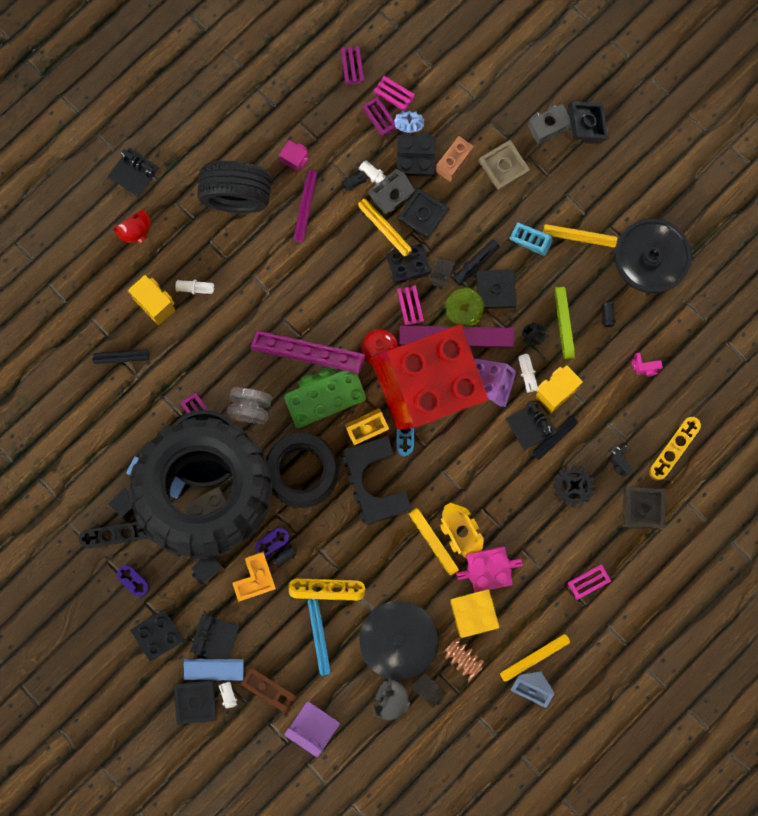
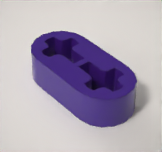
(269, 538)
(129, 584)

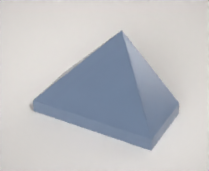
(533, 687)

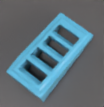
(534, 233)

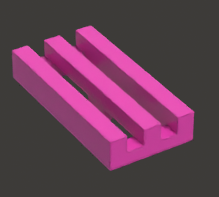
(385, 80)
(407, 290)
(574, 589)

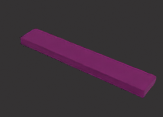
(475, 335)
(308, 352)

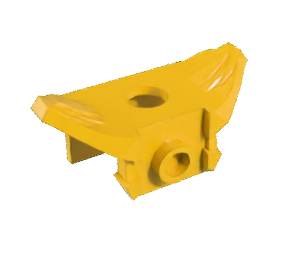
(457, 516)

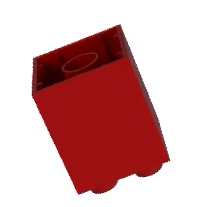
(429, 378)

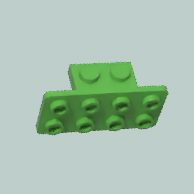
(323, 395)

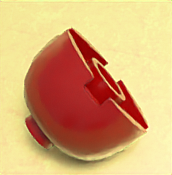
(134, 227)
(377, 342)

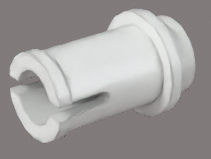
(228, 695)

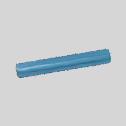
(319, 638)

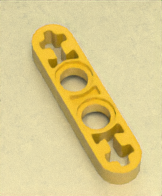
(674, 448)
(433, 541)
(326, 592)

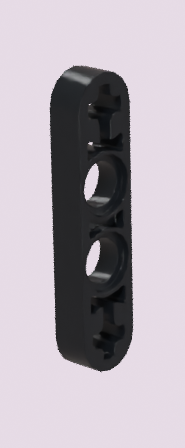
(117, 535)

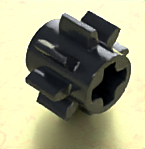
(534, 334)

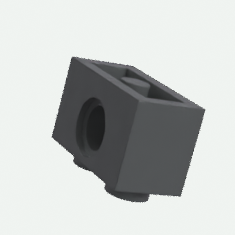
(544, 132)
(381, 192)

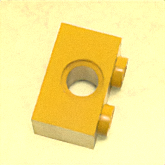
(366, 426)

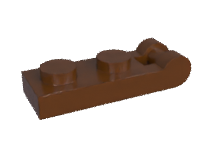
(268, 690)

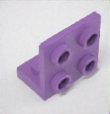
(496, 380)
(312, 729)

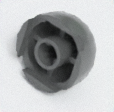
(392, 700)

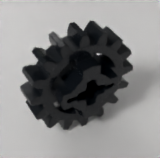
(579, 492)

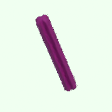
(305, 206)

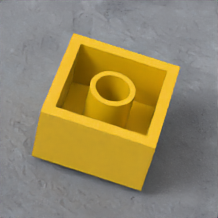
(151, 299)
(558, 389)
(474, 614)

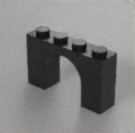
(373, 508)

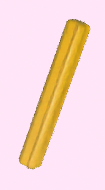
(385, 227)
(582, 236)
(534, 658)

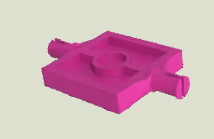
(489, 569)

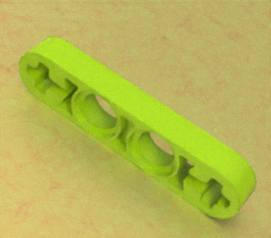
(564, 322)

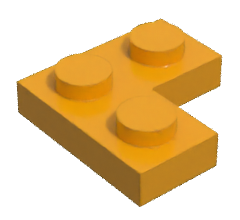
(258, 582)

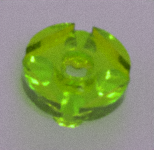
(474, 311)

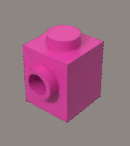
(294, 156)

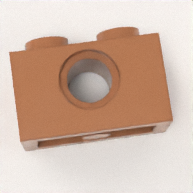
(454, 159)

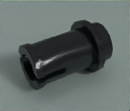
(353, 181)
(608, 315)
(284, 555)

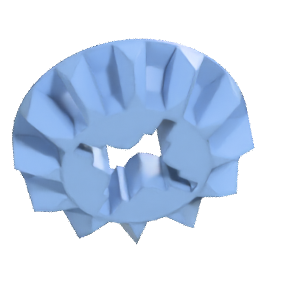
(402, 123)

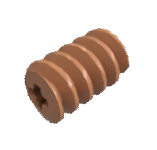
(463, 658)

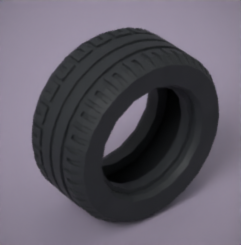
(234, 187)
(310, 443)

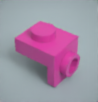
(648, 368)

